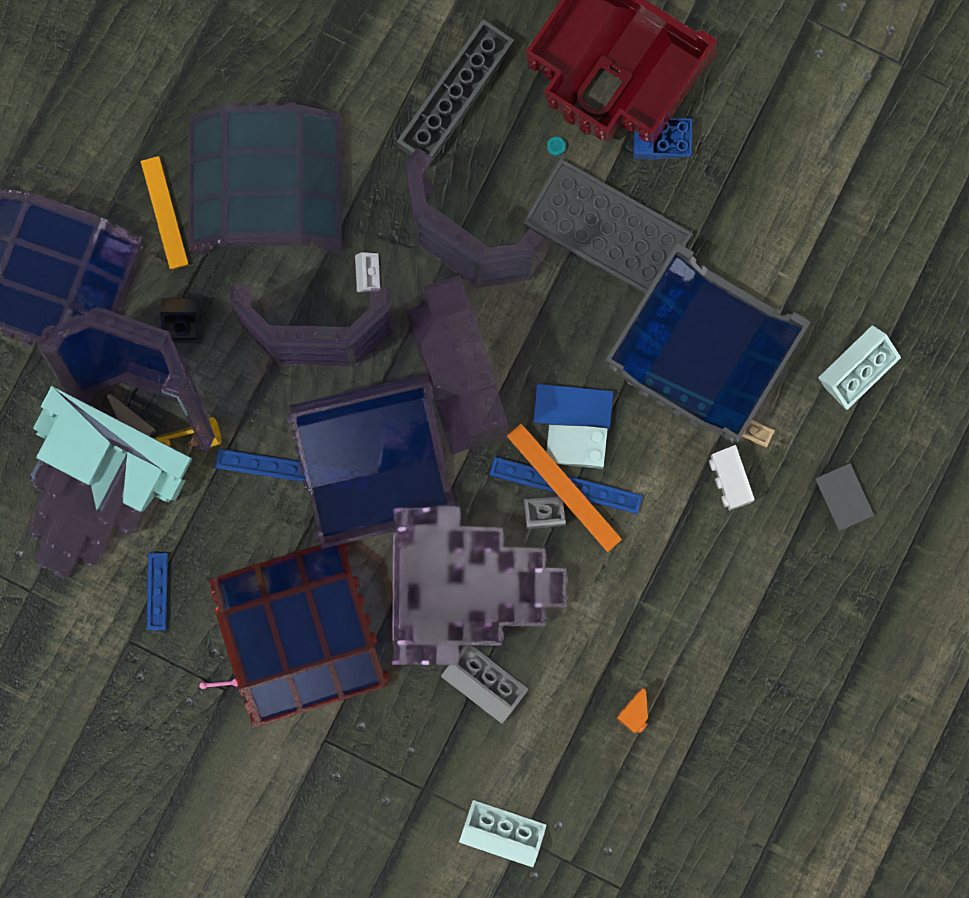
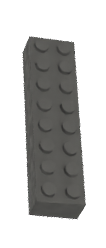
(456, 90)

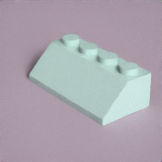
(859, 367)
(502, 833)

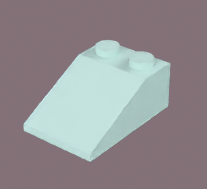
(577, 445)

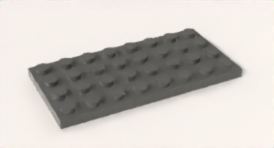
(604, 226)

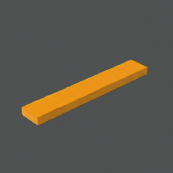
(164, 213)

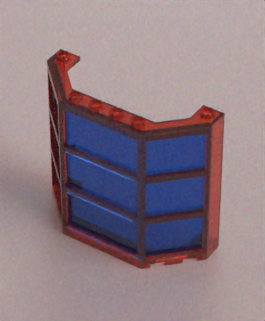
(297, 633)

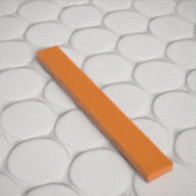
(564, 488)

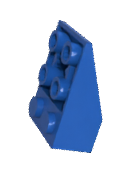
(673, 142)

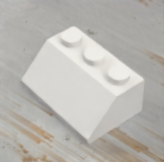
(731, 478)

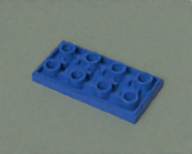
(573, 406)

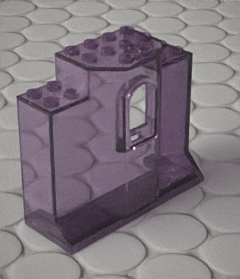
(457, 367)

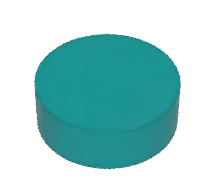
(556, 146)

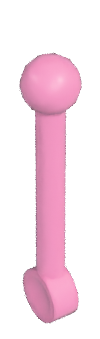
(203, 685)

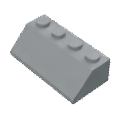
(485, 683)

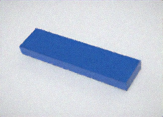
(157, 591)

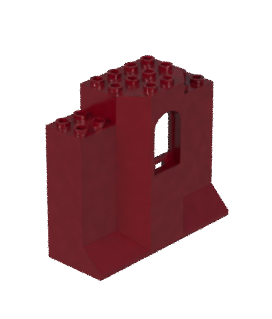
(649, 49)

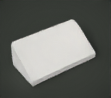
(367, 271)

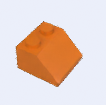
(635, 713)

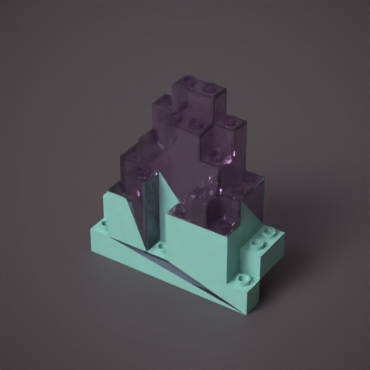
(94, 481)

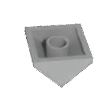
(544, 512)

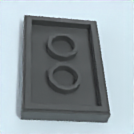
(844, 497)

